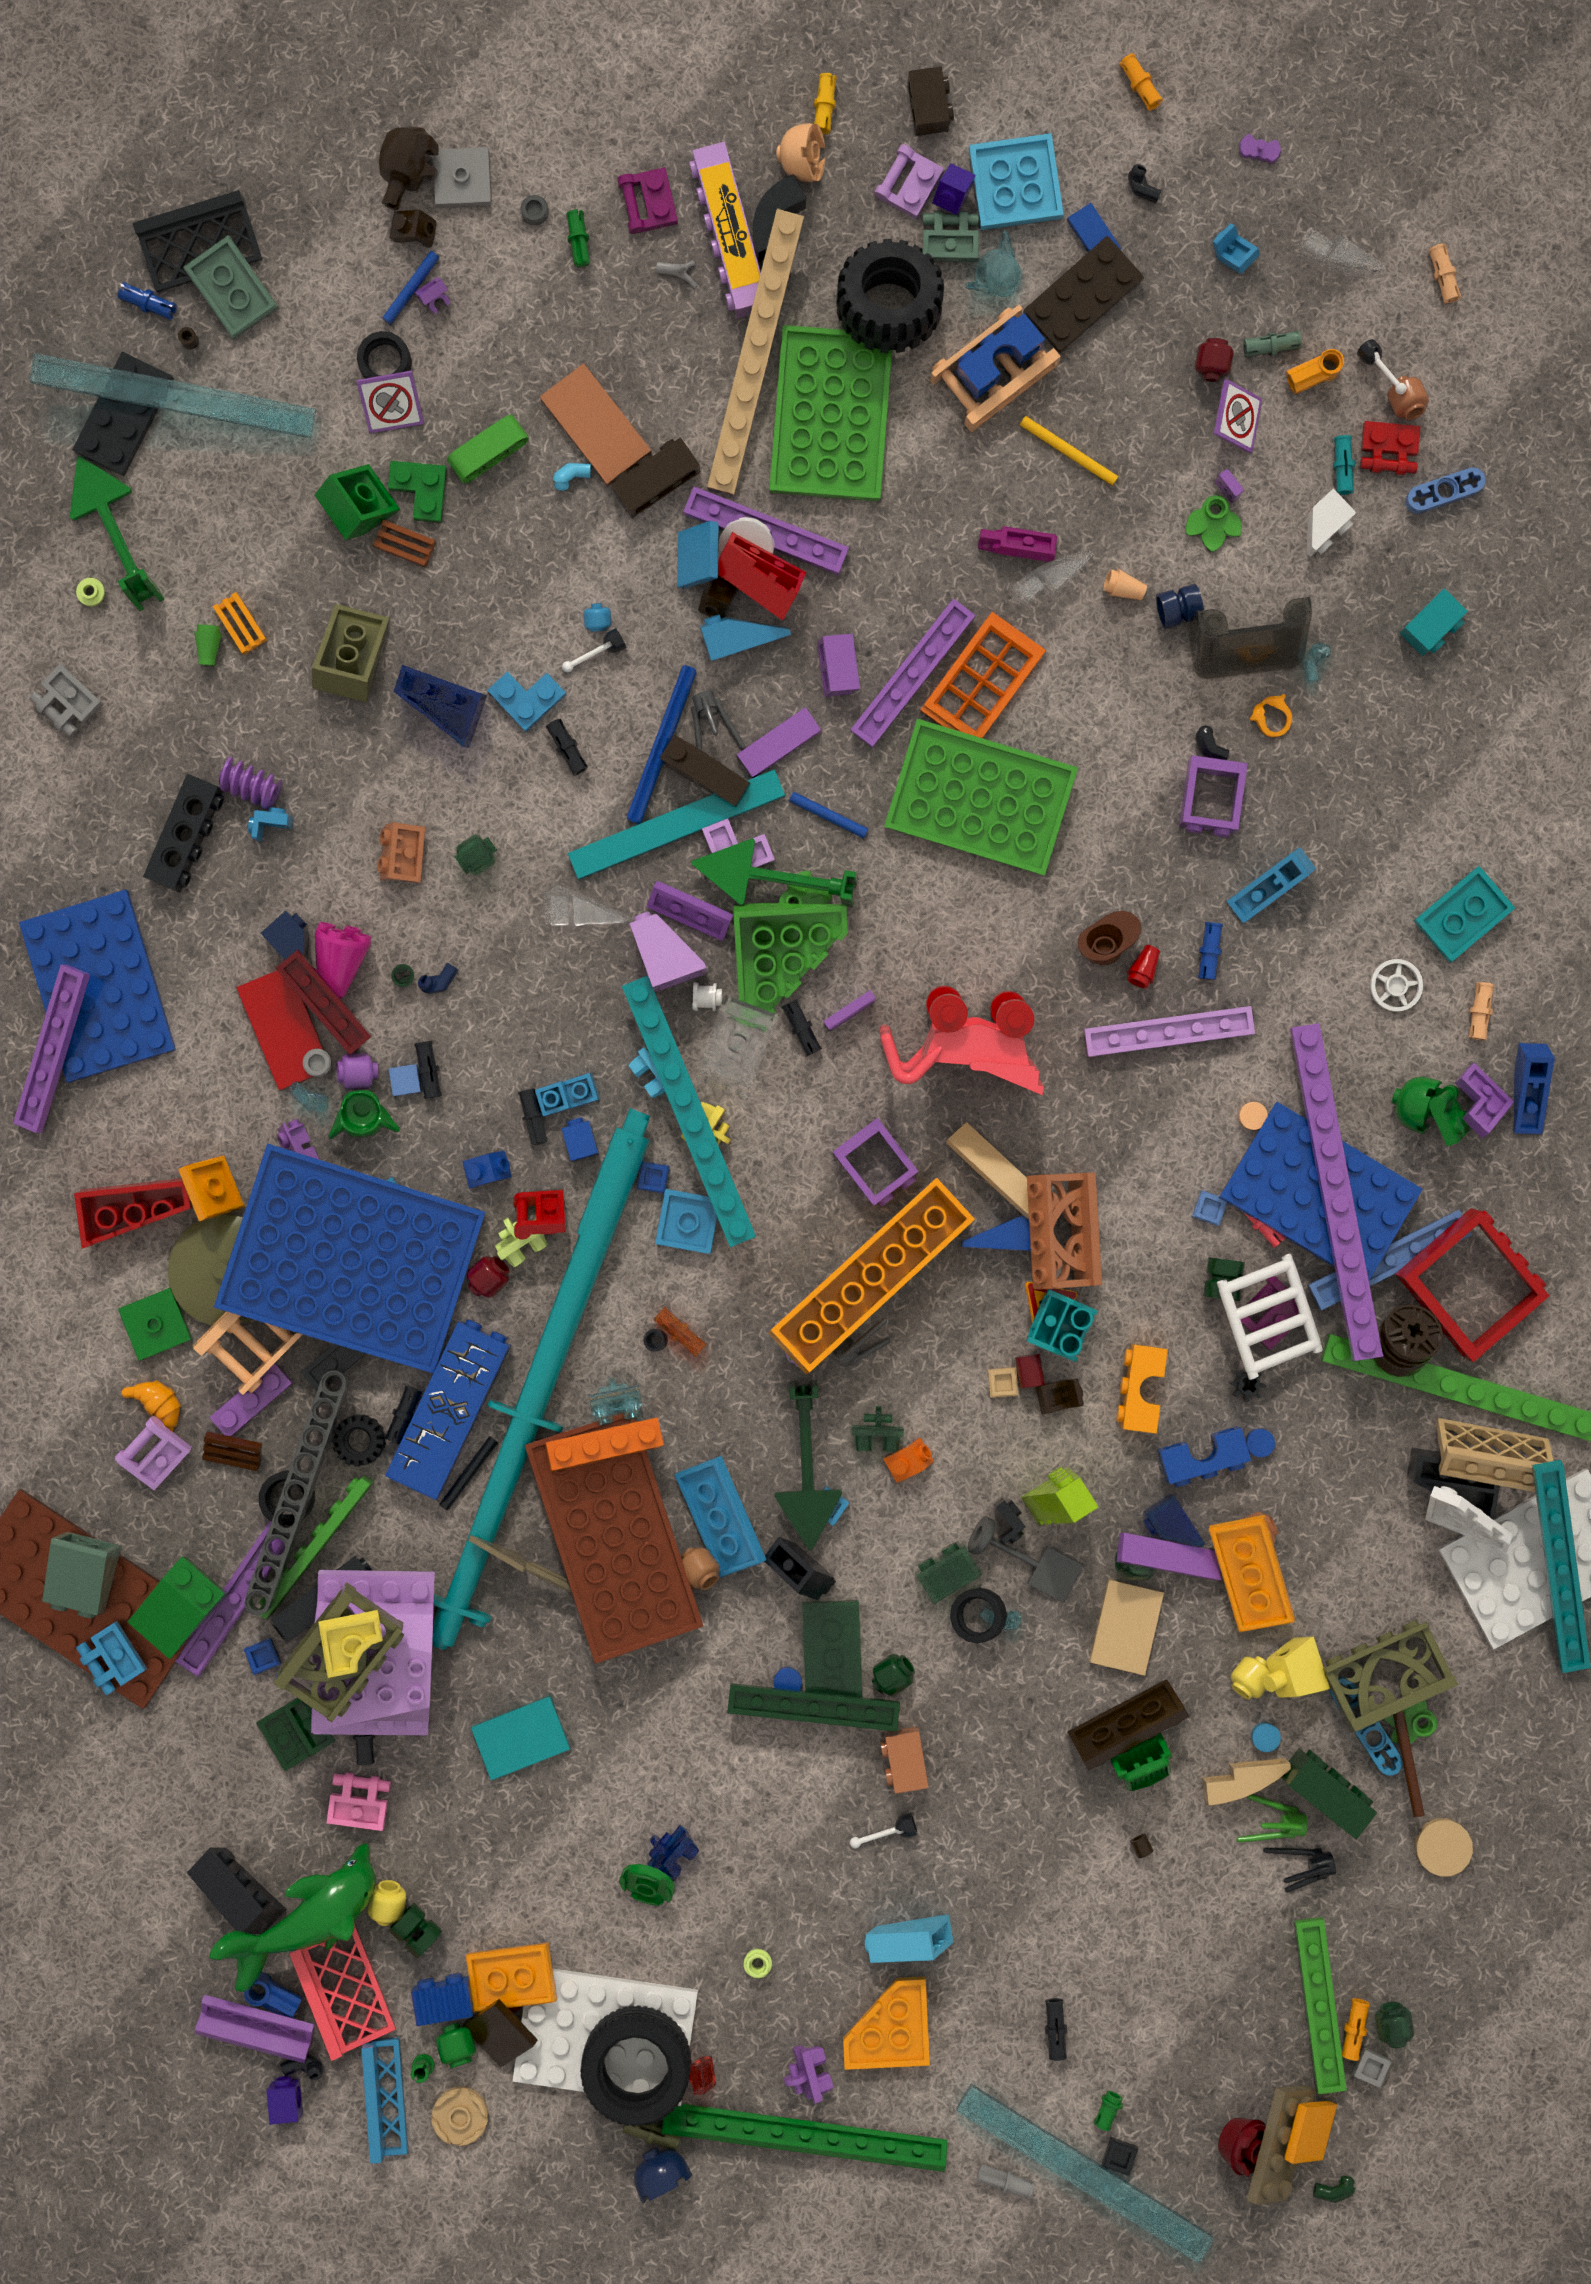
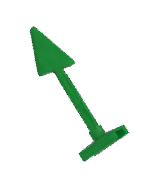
(95, 492)
(732, 870)

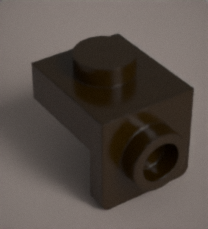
(413, 227)
(717, 597)
(1059, 1395)

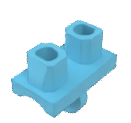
(640, 1065)

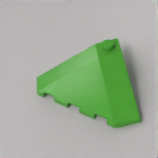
(780, 945)

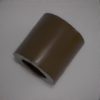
(184, 333)
(1141, 1846)

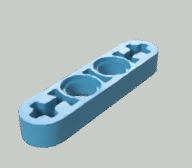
(1361, 1734)

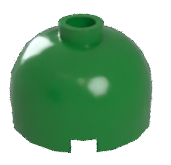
(1413, 1102)

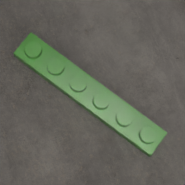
(321, 1535)
(1320, 2005)

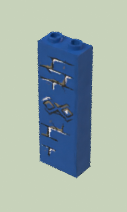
(448, 1409)

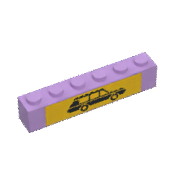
(728, 224)

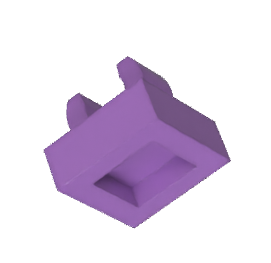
(432, 291)

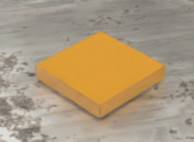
(211, 1188)
(1310, 2132)

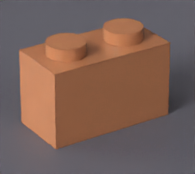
(906, 1760)

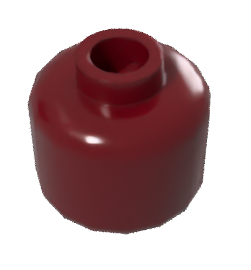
(1214, 359)
(488, 1276)

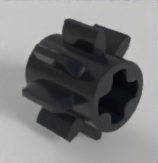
(1238, 1383)

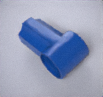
(275, 1999)

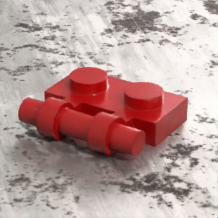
(1390, 439)

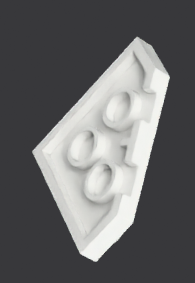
(1461, 1516)

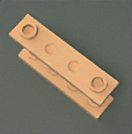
(998, 395)
(230, 1322)

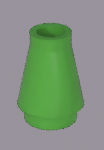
(207, 643)

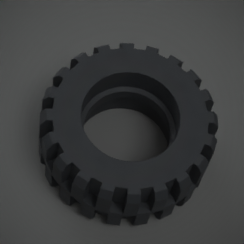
(897, 265)

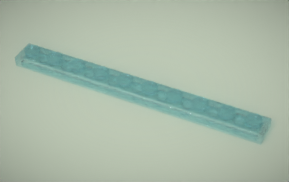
(172, 395)
(1085, 2173)

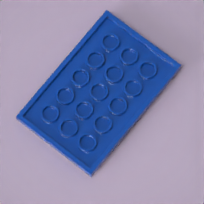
(121, 1007)
(1282, 1190)

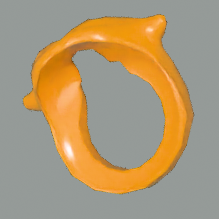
(1258, 715)

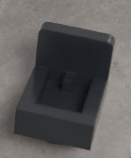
(1010, 1513)

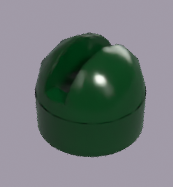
(405, 980)

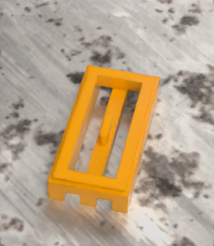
(227, 603)

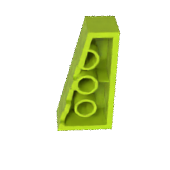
(1060, 1499)

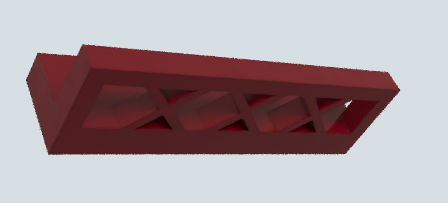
(324, 1002)

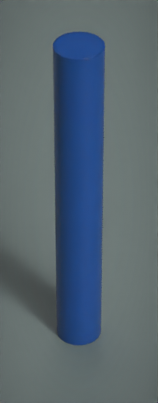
(410, 287)
(828, 815)

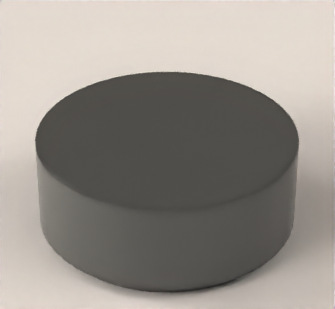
(534, 210)

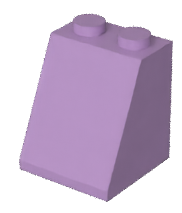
(664, 953)

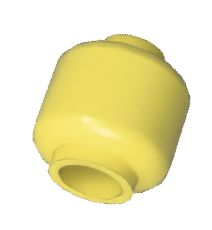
(1249, 1676)
(387, 1903)

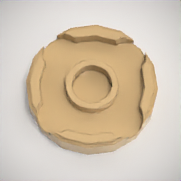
(1443, 1847)
(466, 2108)

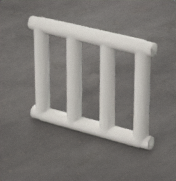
(1235, 1314)

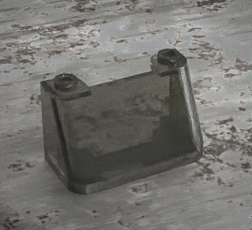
(1249, 650)

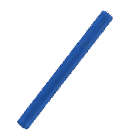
(662, 739)

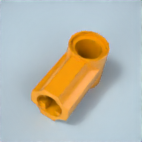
(1313, 372)

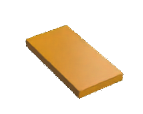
(1252, 1573)

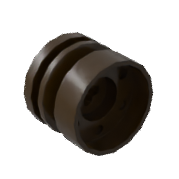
(1405, 1353)

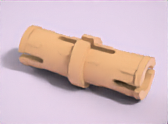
(1445, 273)
(1481, 1011)

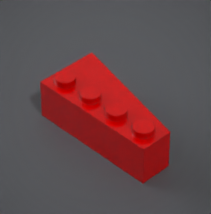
(122, 1208)

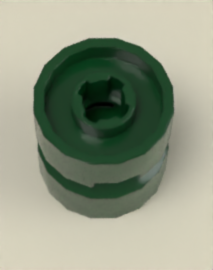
(1222, 1270)
(412, 1919)

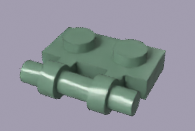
(951, 245)

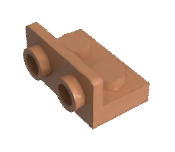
(401, 852)

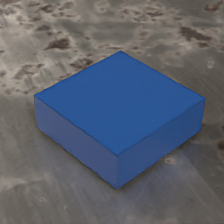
(653, 1177)
(262, 1656)

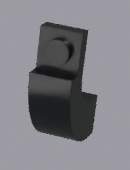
(784, 196)

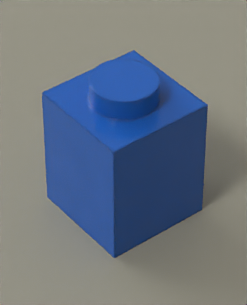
(580, 1139)

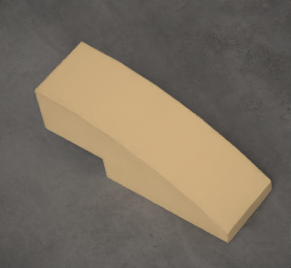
(1243, 1780)

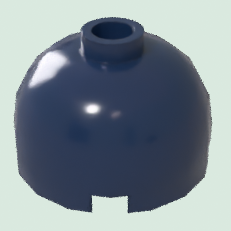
(659, 2173)

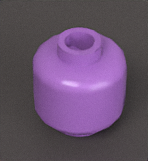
(356, 1071)

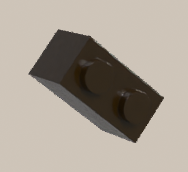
(929, 101)

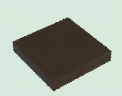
(500, 2033)

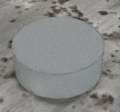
(317, 1062)

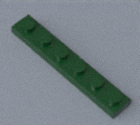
(813, 1707)

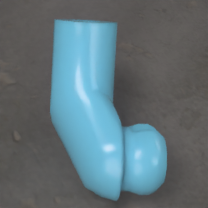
(568, 472)

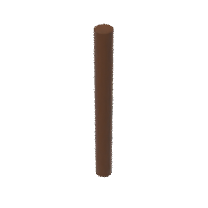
(1408, 1764)

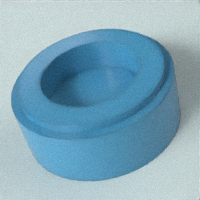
(1265, 1737)

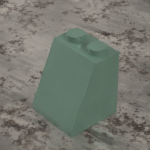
(80, 1573)

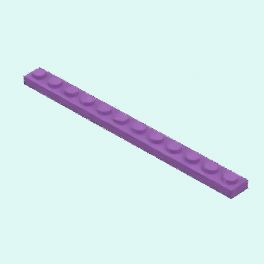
(1336, 1192)

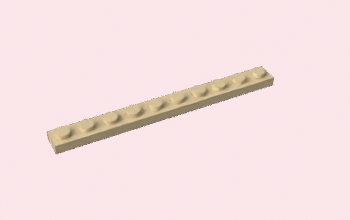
(755, 351)

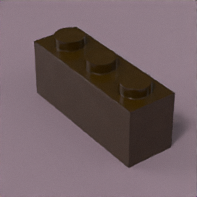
(655, 477)

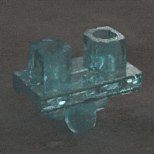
(614, 1399)

